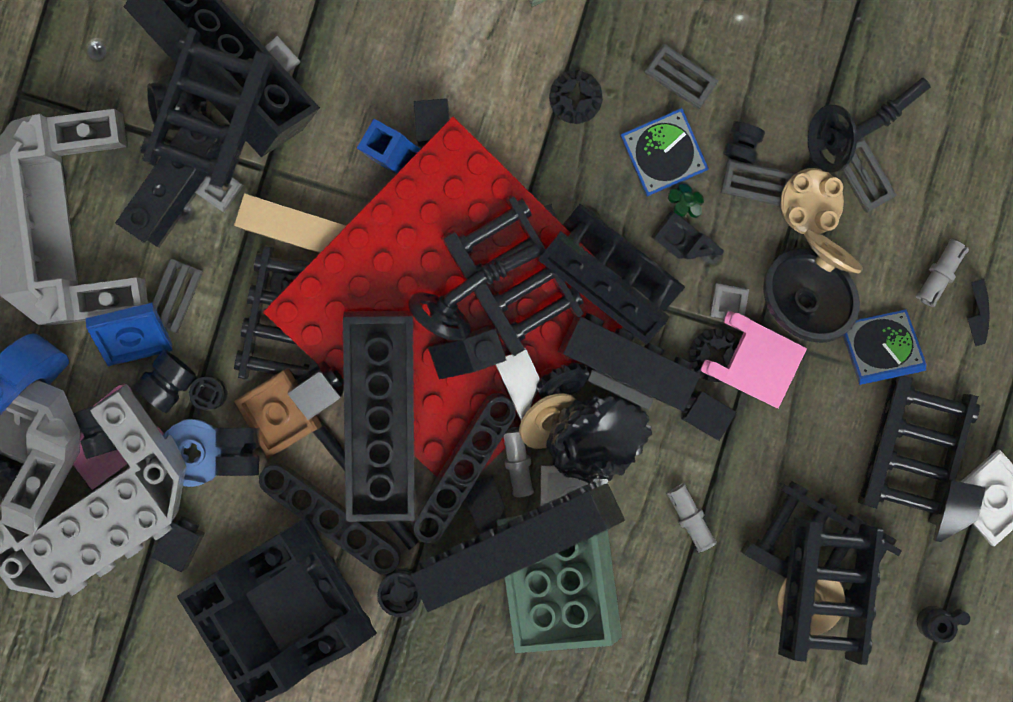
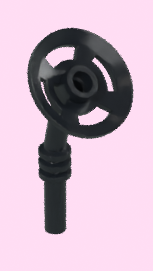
(843, 139)
(445, 307)

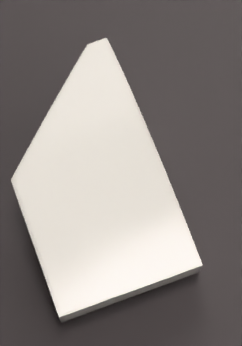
(520, 381)

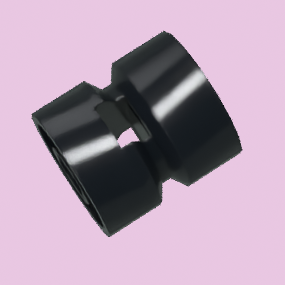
(165, 381)
(95, 439)
(237, 451)
(398, 593)

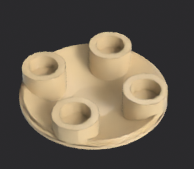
(812, 201)

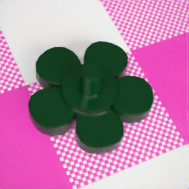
(686, 201)

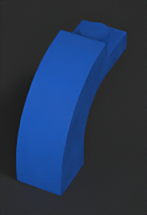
(387, 147)
(25, 362)

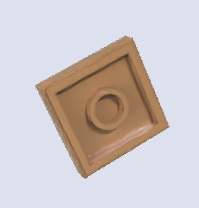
(275, 414)

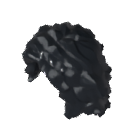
(598, 438)

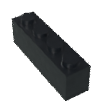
(629, 362)

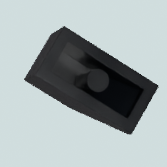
(469, 355)

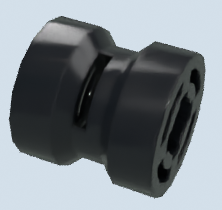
(744, 142)
(213, 393)

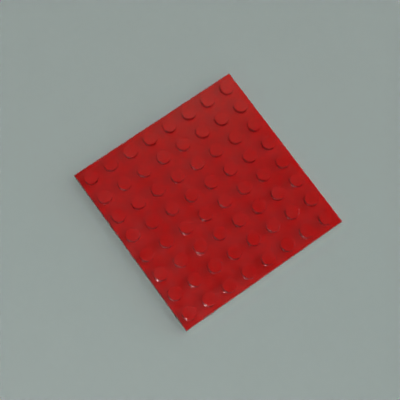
(399, 251)

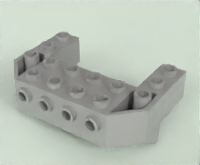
(35, 225)
(46, 438)
(110, 519)

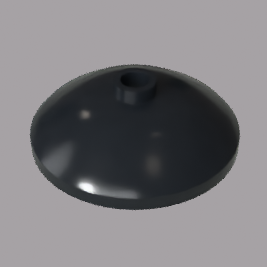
(828, 297)

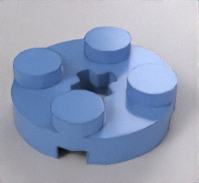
(203, 436)

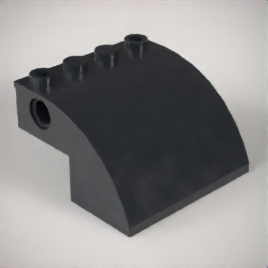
(277, 614)

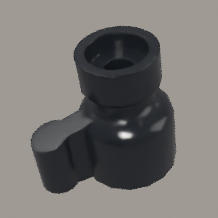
(939, 624)

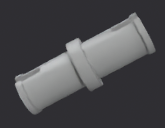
(942, 273)
(517, 463)
(691, 518)

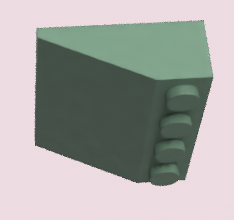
(565, 599)

